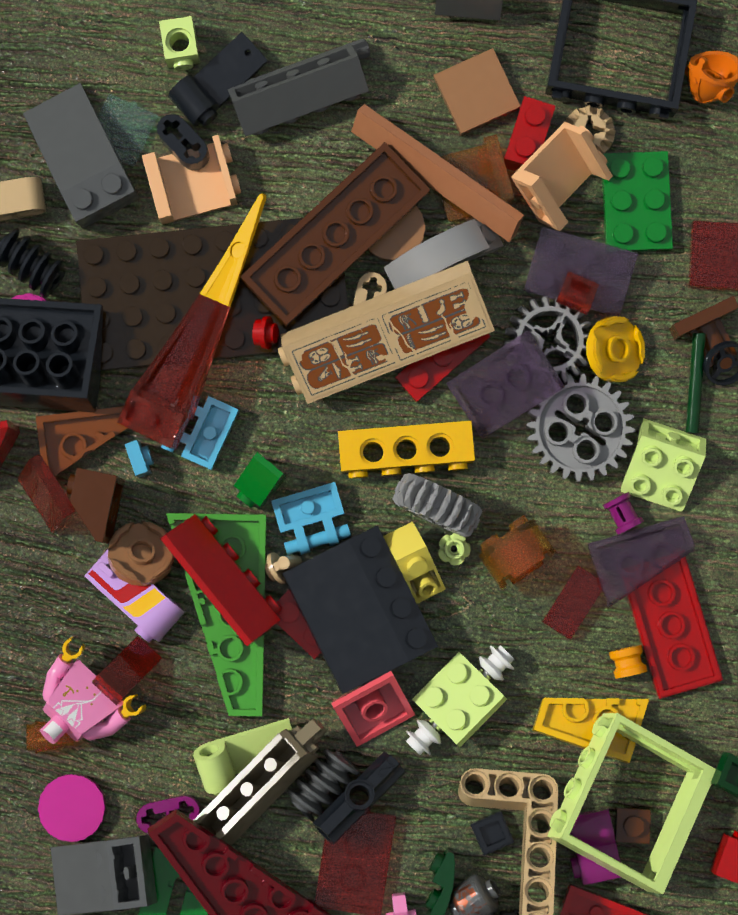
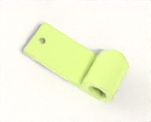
(225, 757)

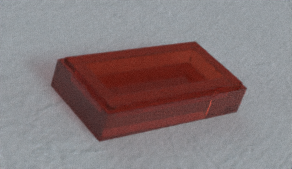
(573, 603)
(126, 670)

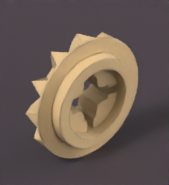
(600, 121)

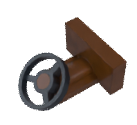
(718, 346)

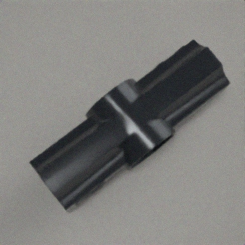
(344, 813)

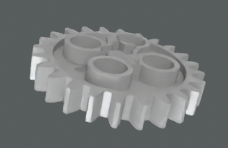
(564, 453)

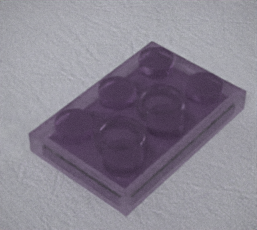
(596, 261)
(505, 384)

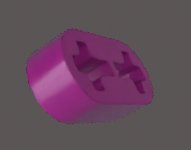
(167, 805)

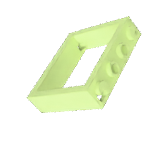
(677, 824)

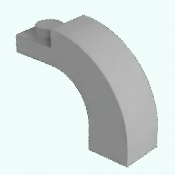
(443, 251)

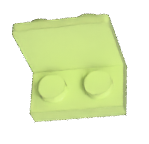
(664, 465)

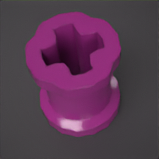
(623, 513)

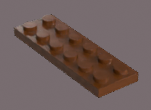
(335, 234)

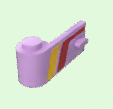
(144, 605)

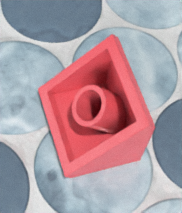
(373, 708)

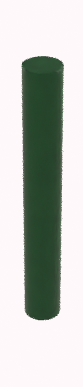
(695, 382)

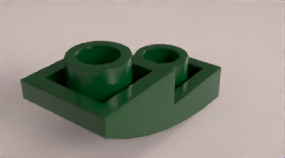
(443, 874)

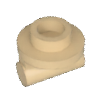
(277, 565)

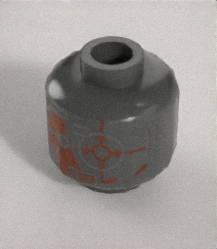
(475, 897)

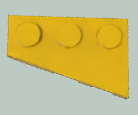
(574, 718)

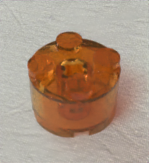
(516, 552)

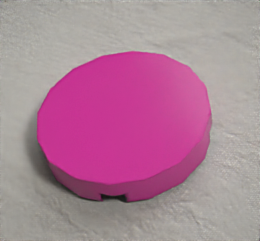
(72, 807)

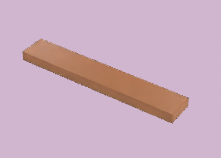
(439, 174)

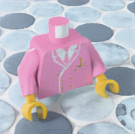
(78, 704)

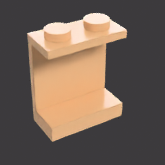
(558, 172)
(187, 192)

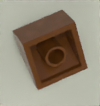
(96, 501)

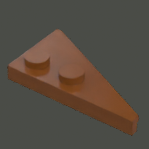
(74, 435)

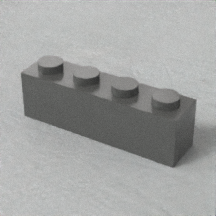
(298, 90)

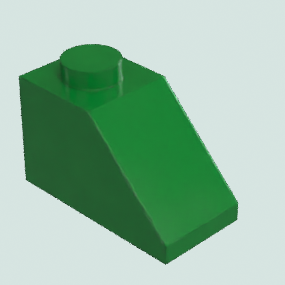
(258, 481)

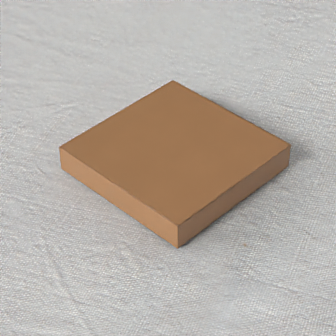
(476, 92)

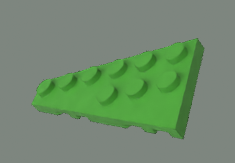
(236, 665)

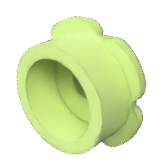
(454, 558)

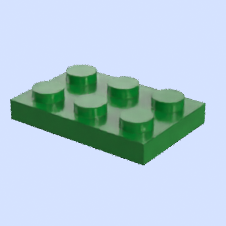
(638, 202)

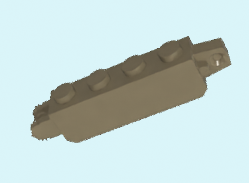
(262, 782)

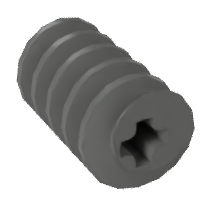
(322, 783)

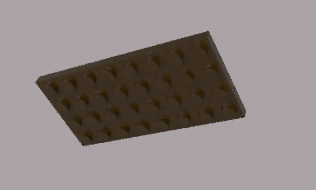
(155, 279)

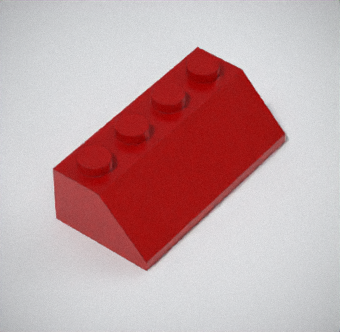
(221, 578)

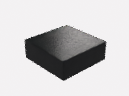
(492, 832)

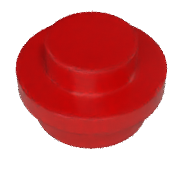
(265, 332)

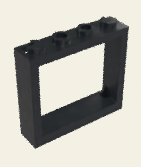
(626, 102)

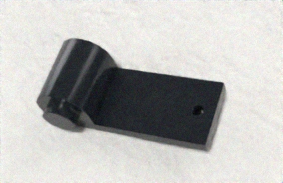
(207, 91)

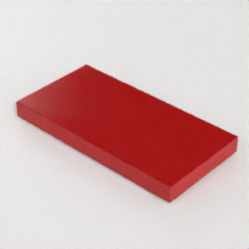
(674, 632)

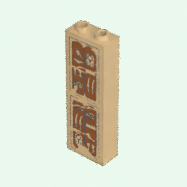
(385, 333)

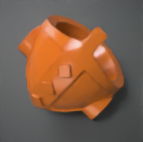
(712, 76)

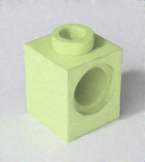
(179, 29)

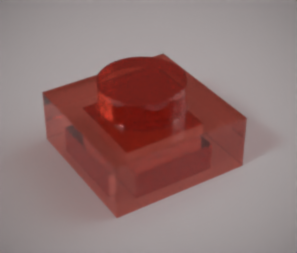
(577, 292)

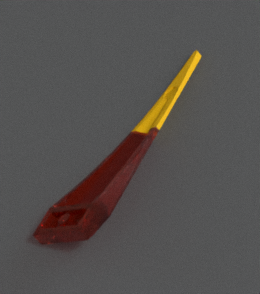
(175, 380)

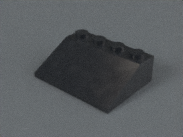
(50, 354)
(359, 610)

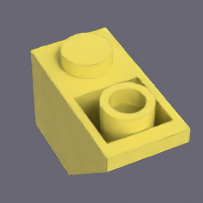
(414, 562)

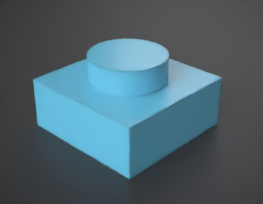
(139, 457)

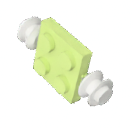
(459, 699)

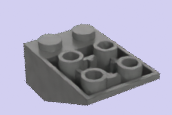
(104, 875)

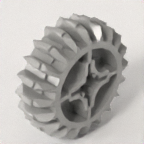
(562, 349)
(437, 505)

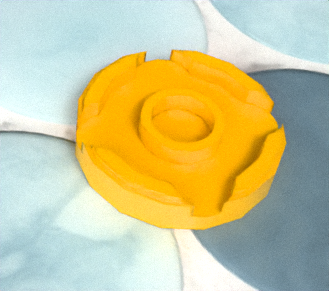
(615, 349)

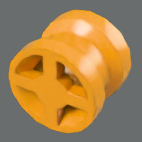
(628, 661)

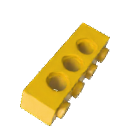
(456, 434)

